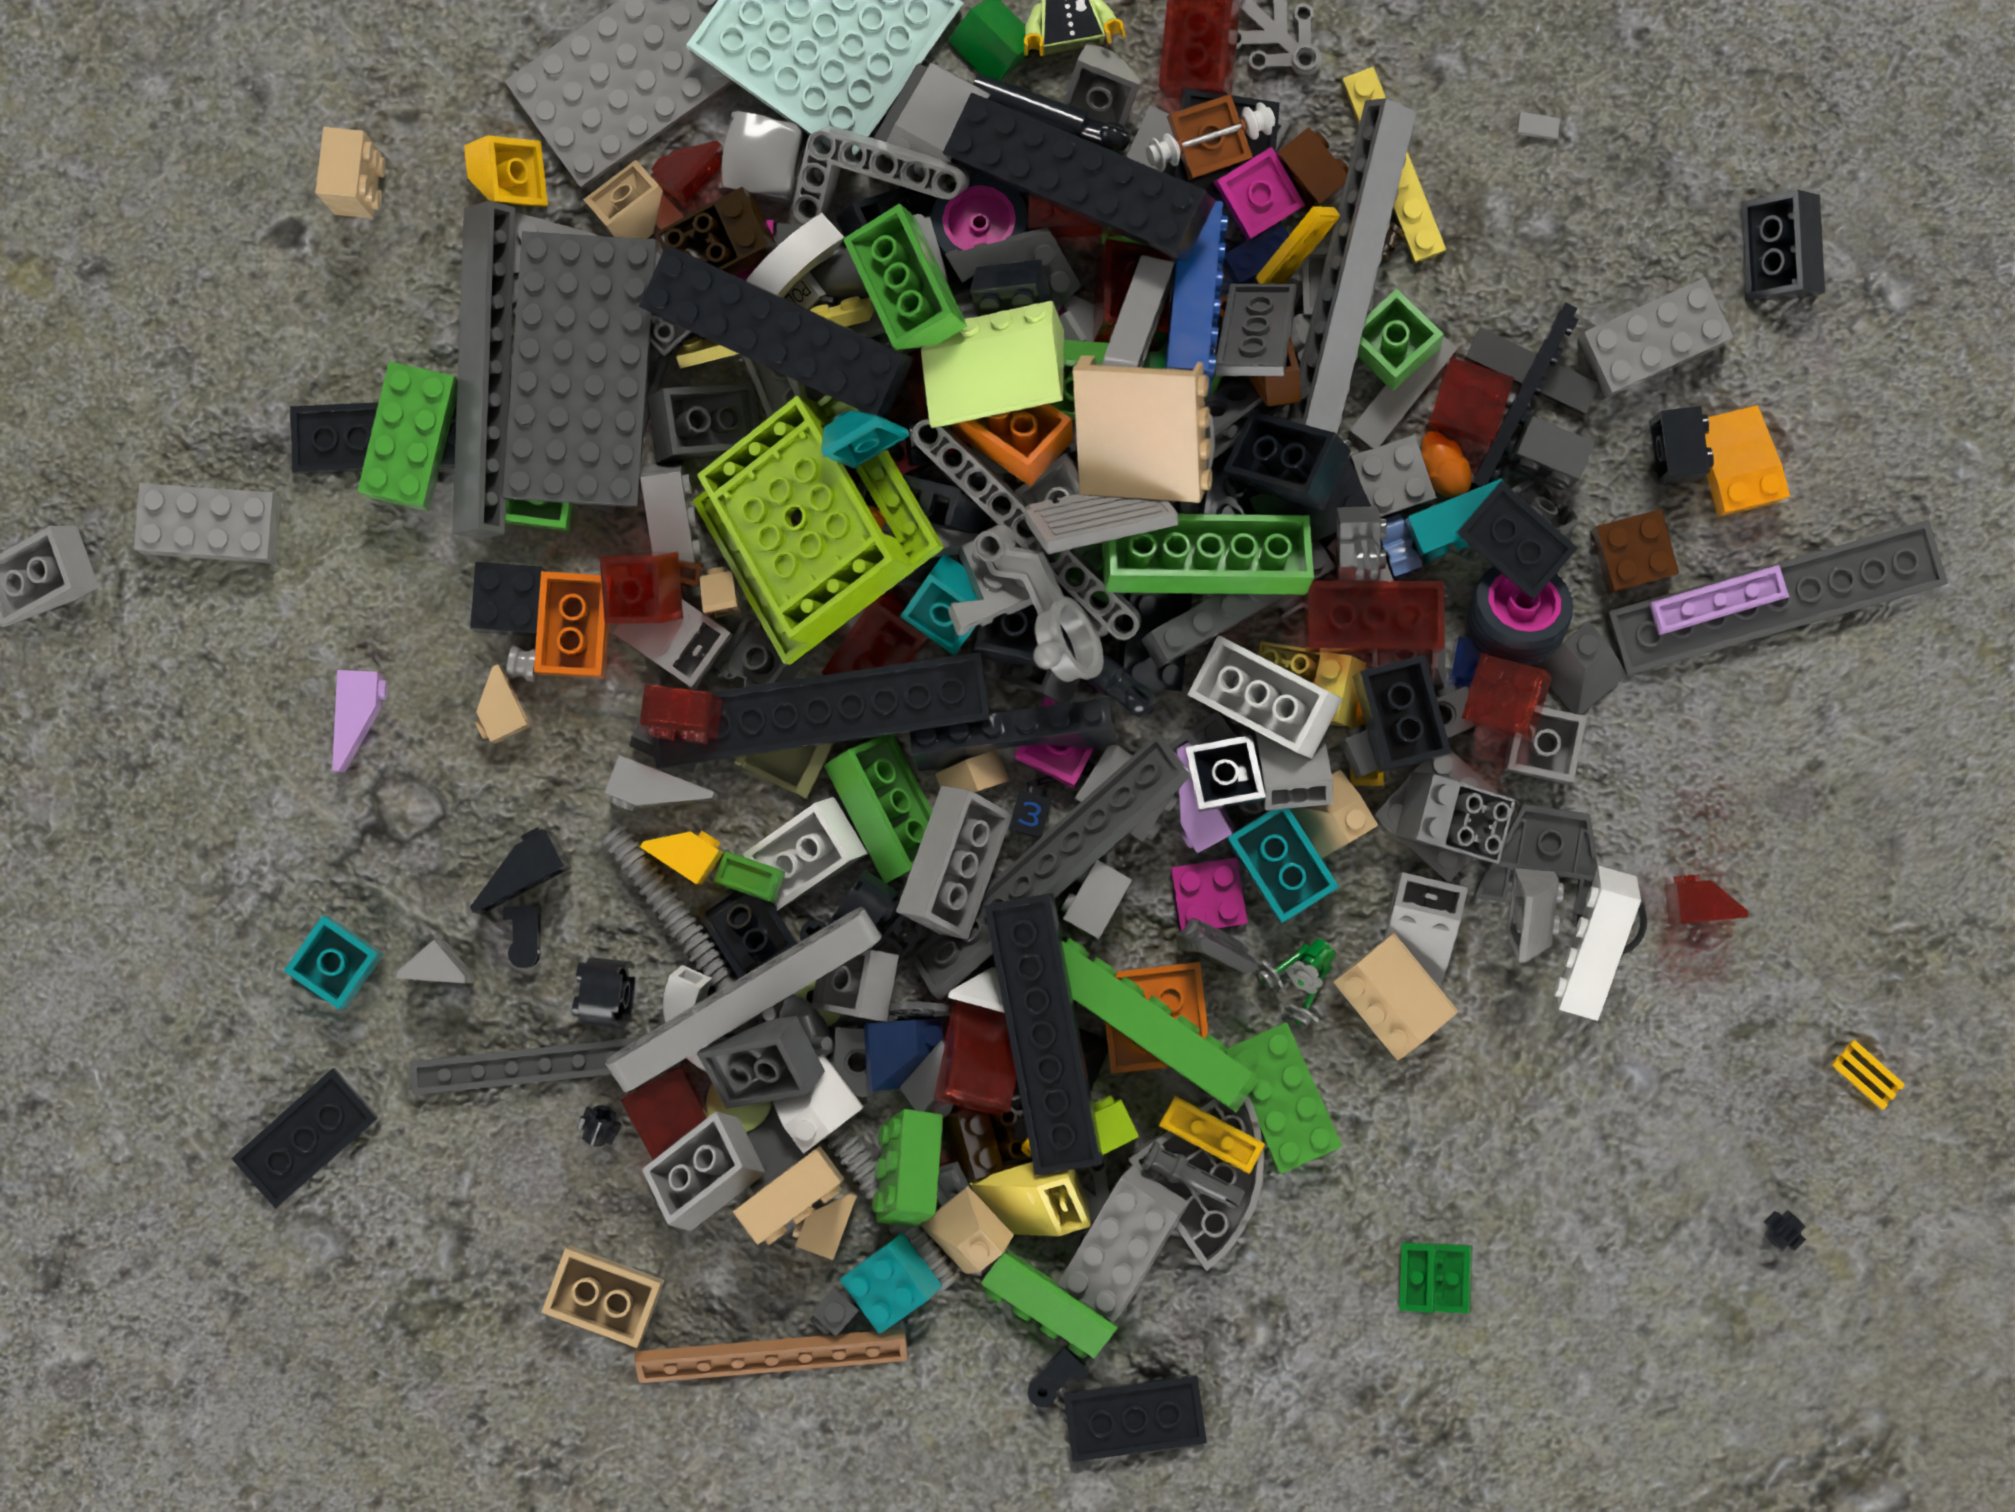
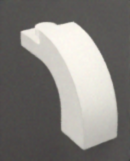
(797, 256)
(683, 991)

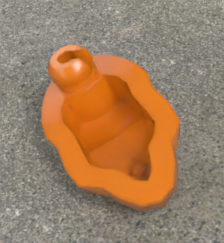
(1445, 465)

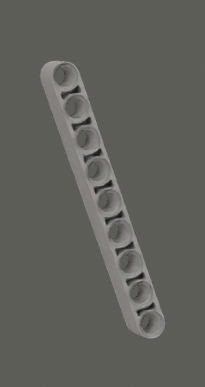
(986, 500)
(743, 999)

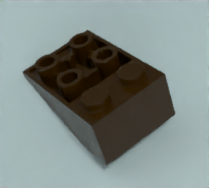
(724, 233)
(986, 1141)

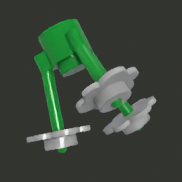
(1305, 975)

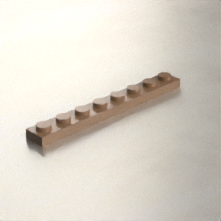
(771, 1356)

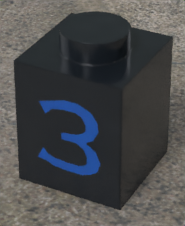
(1030, 812)

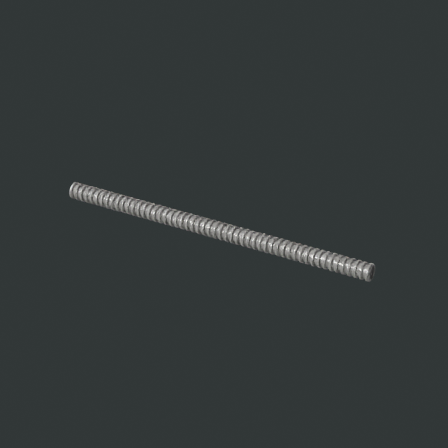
(712, 965)

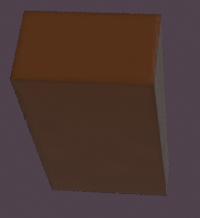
(690, 572)

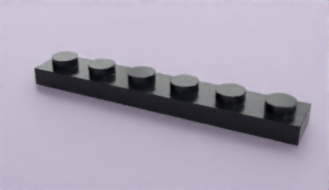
(1532, 384)

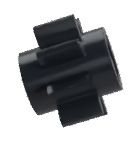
(599, 1125)
(1784, 1230)

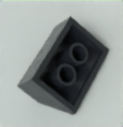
(1783, 246)

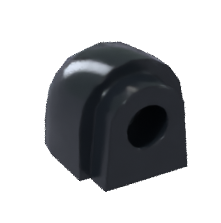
(914, 453)

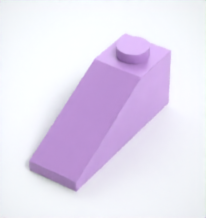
(356, 708)
(1203, 827)

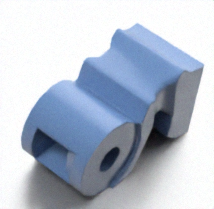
(1398, 547)

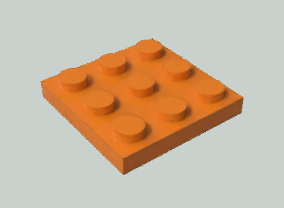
(1177, 987)

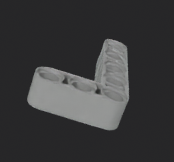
(871, 165)
(1140, 313)

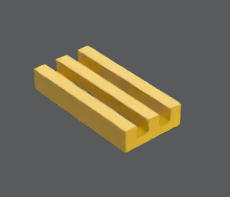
(1889, 1093)

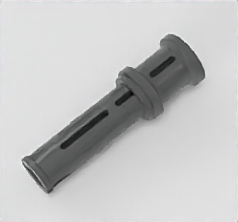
(1178, 1169)

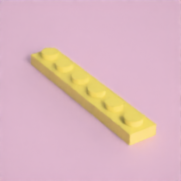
(1411, 204)
(850, 312)

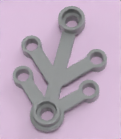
(1277, 33)

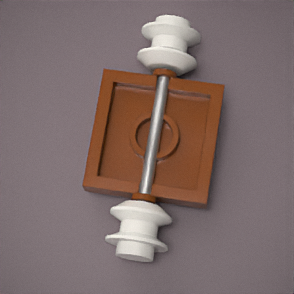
(1210, 136)

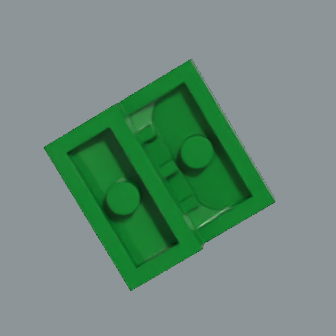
(1435, 1277)

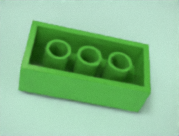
(408, 436)
(1286, 1099)

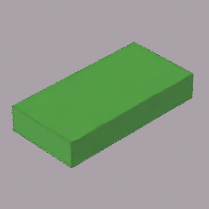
(749, 876)

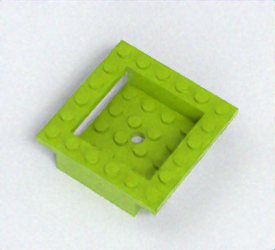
(837, 559)

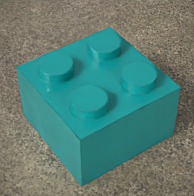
(334, 962)
(891, 1283)

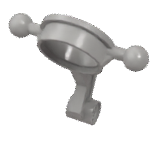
(1051, 607)

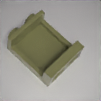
(790, 769)

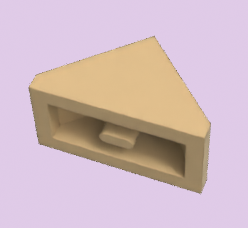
(975, 773)

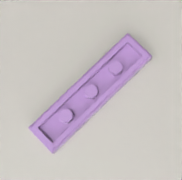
(1719, 600)

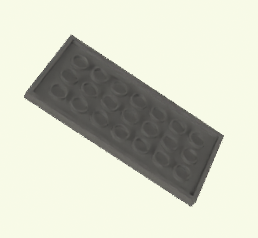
(579, 370)

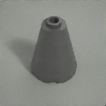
(839, 277)

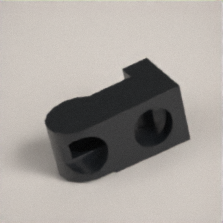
(526, 944)
(1046, 1383)

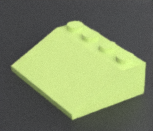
(996, 365)

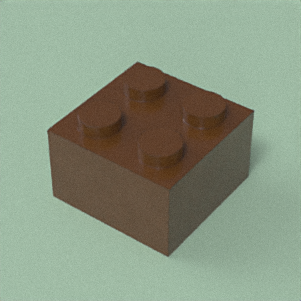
(1313, 169)
(1634, 551)

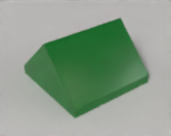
(990, 39)

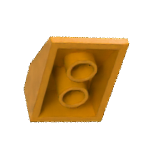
(1745, 463)

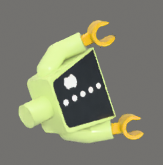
(1069, 24)

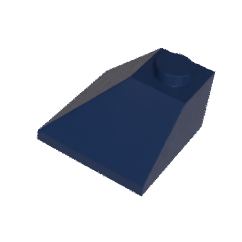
(898, 1049)

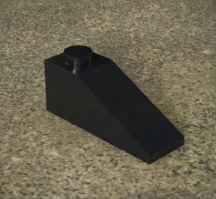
(868, 209)

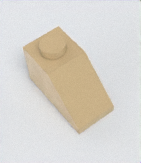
(719, 593)
(500, 709)
(825, 1226)

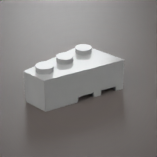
(669, 511)

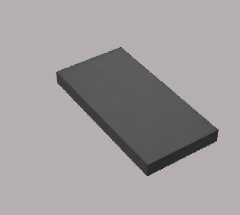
(1256, 330)

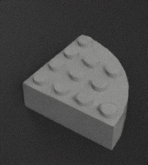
(1207, 1223)

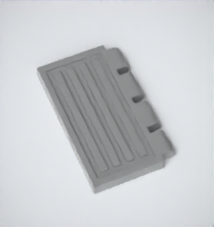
(1095, 519)

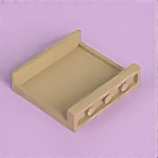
(1141, 431)

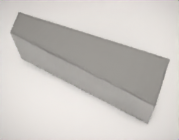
(1538, 125)

